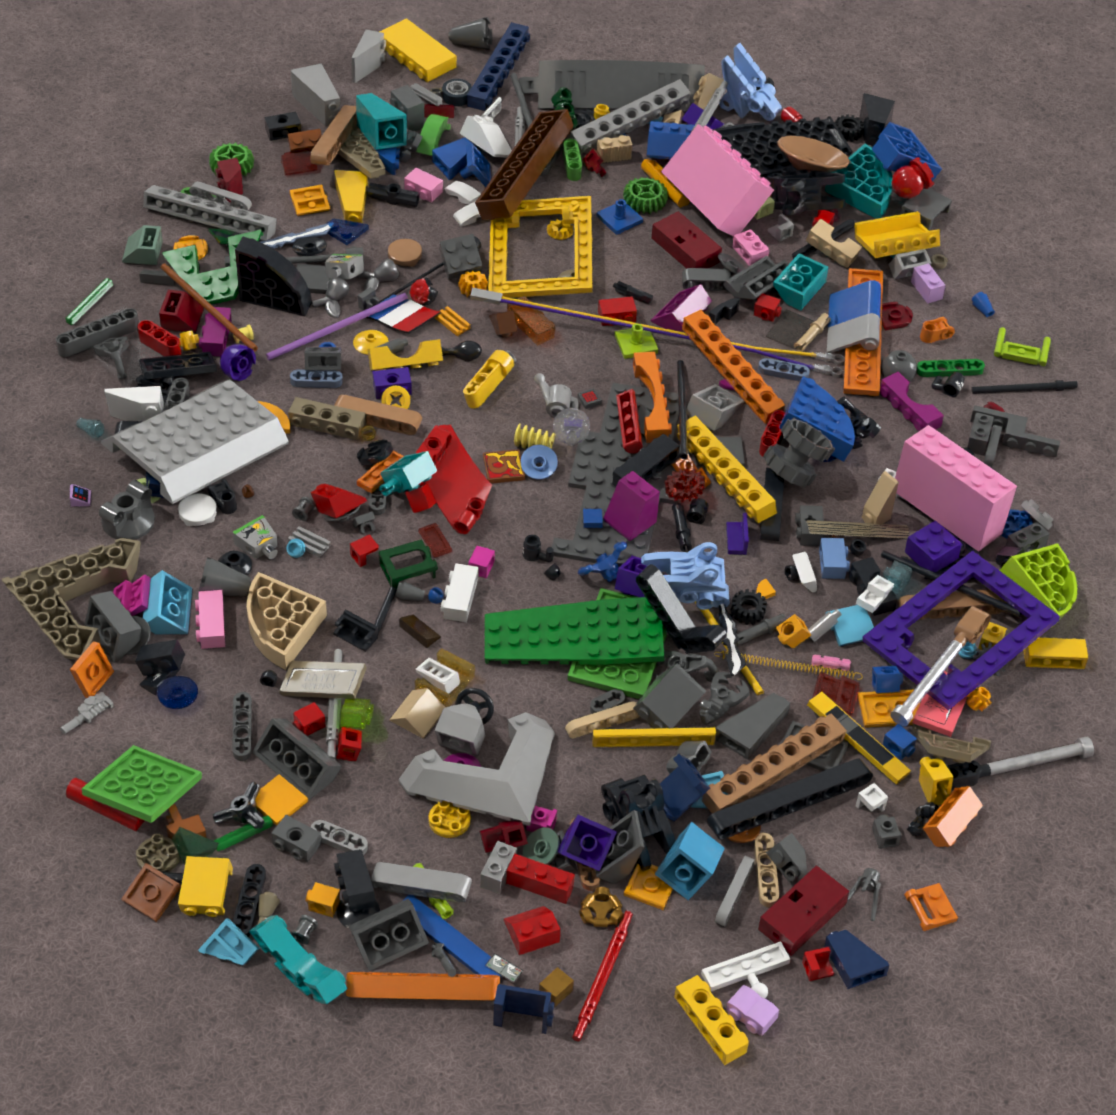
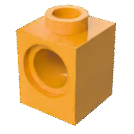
(795, 625)
(323, 899)

